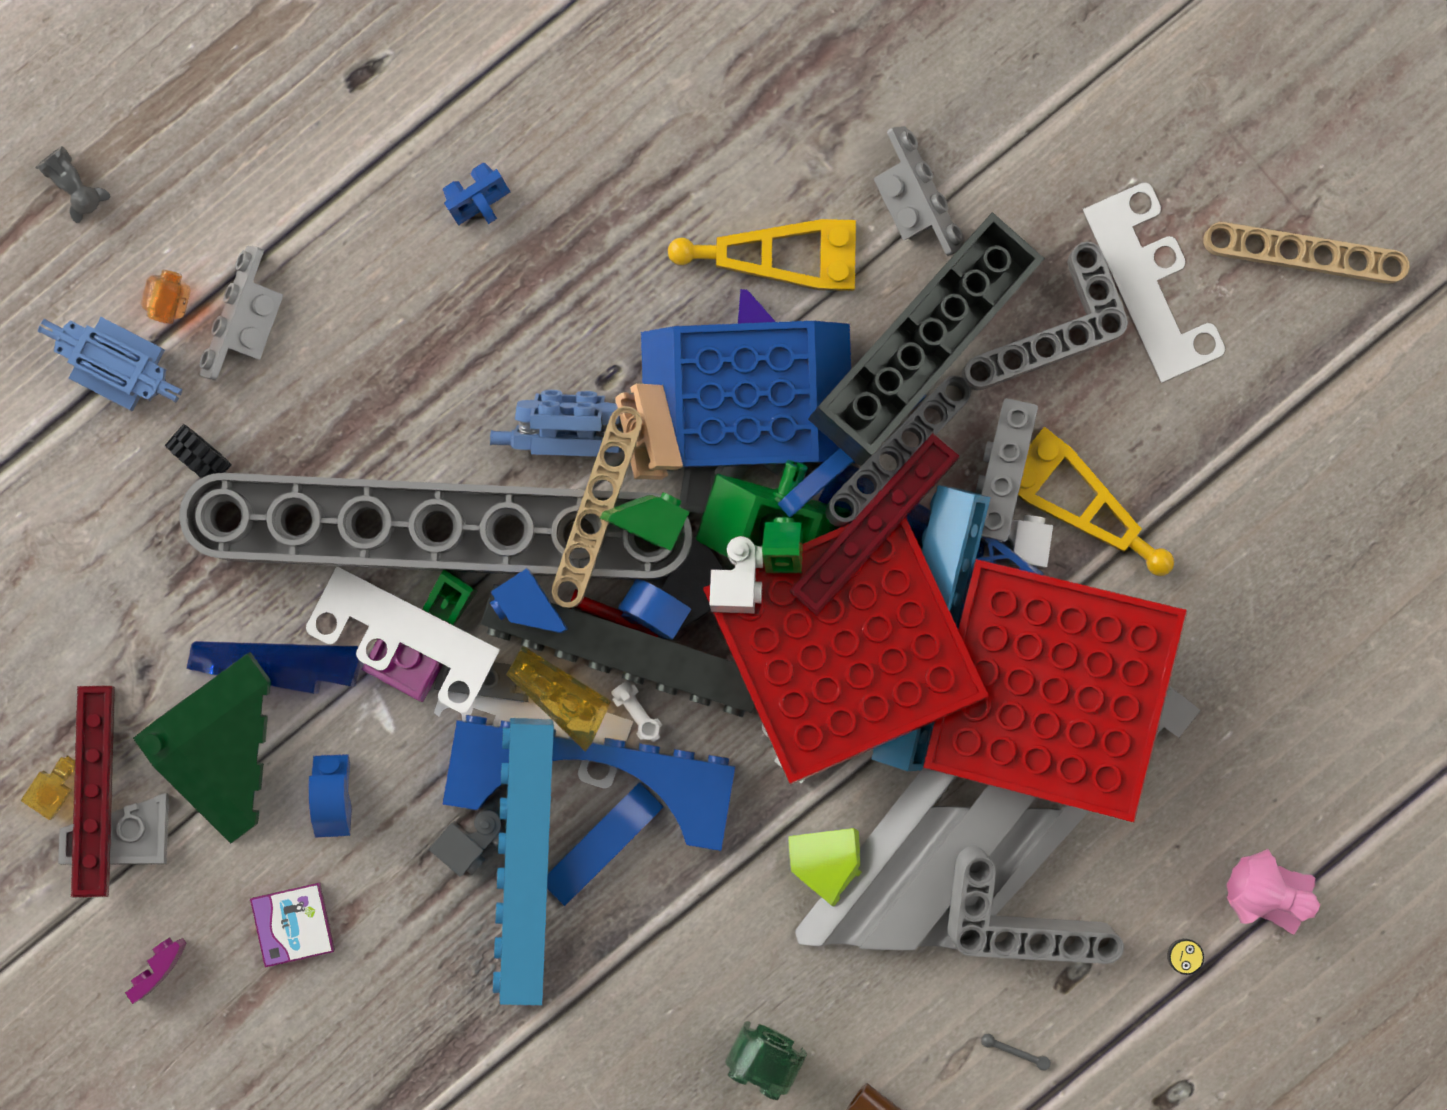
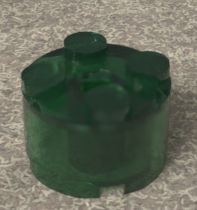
(765, 1060)

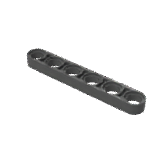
(898, 450)

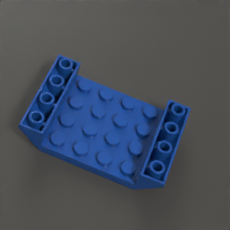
(747, 388)

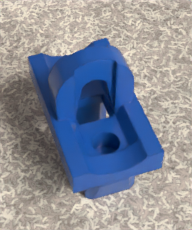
(485, 191)

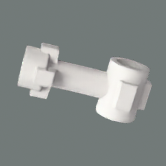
(625, 695)

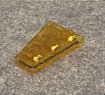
(562, 697)

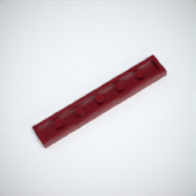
(874, 524)
(92, 792)

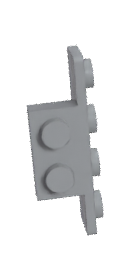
(913, 196)
(245, 318)
(1006, 466)

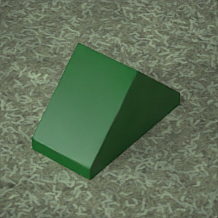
(449, 598)

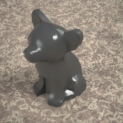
(65, 176)

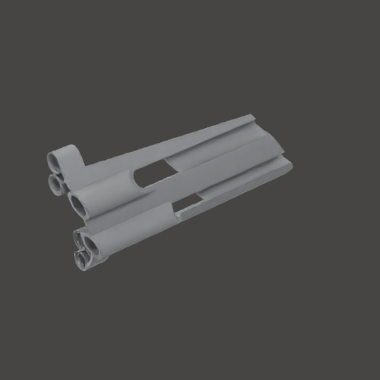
(913, 854)

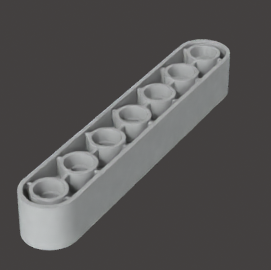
(403, 538)

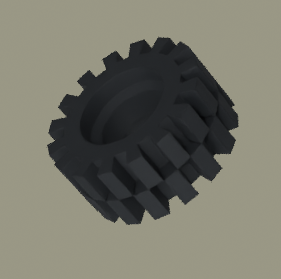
(196, 453)

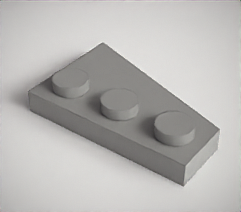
(137, 834)

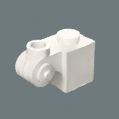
(1030, 540)
(737, 588)

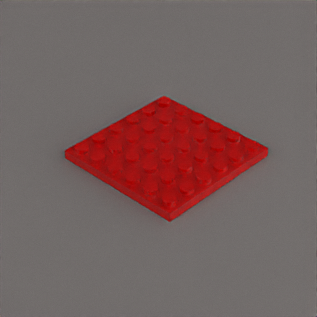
(859, 670)
(1069, 687)

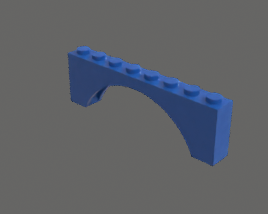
(691, 788)

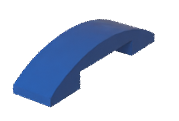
(602, 843)

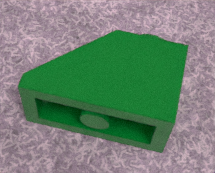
(650, 518)
(783, 546)

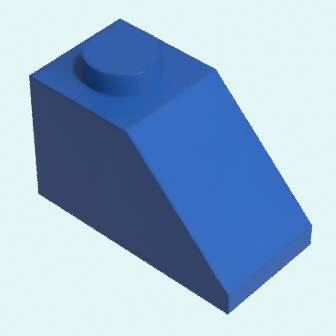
(526, 603)

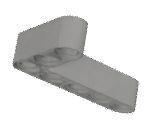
(1058, 335)
(1019, 929)

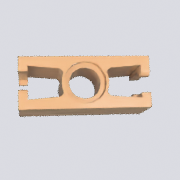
(657, 443)

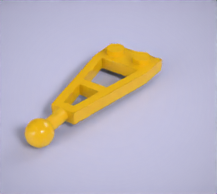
(836, 253)
(1042, 459)

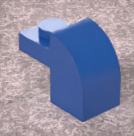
(653, 609)
(329, 796)

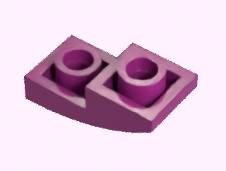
(164, 960)

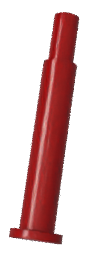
(608, 613)

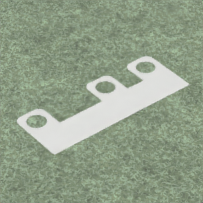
(1137, 279)
(402, 622)
(611, 726)

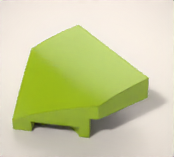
(826, 861)

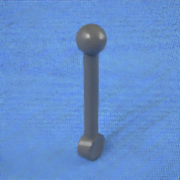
(1042, 1062)

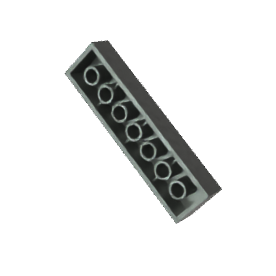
(925, 339)
(636, 654)

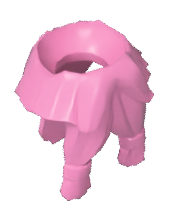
(1270, 892)

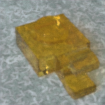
(48, 790)

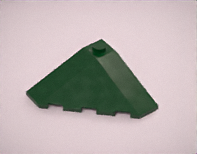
(212, 746)

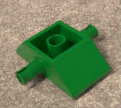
(743, 508)

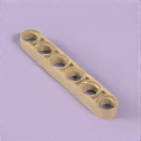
(1306, 248)
(591, 505)

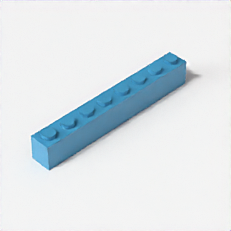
(950, 552)
(525, 861)

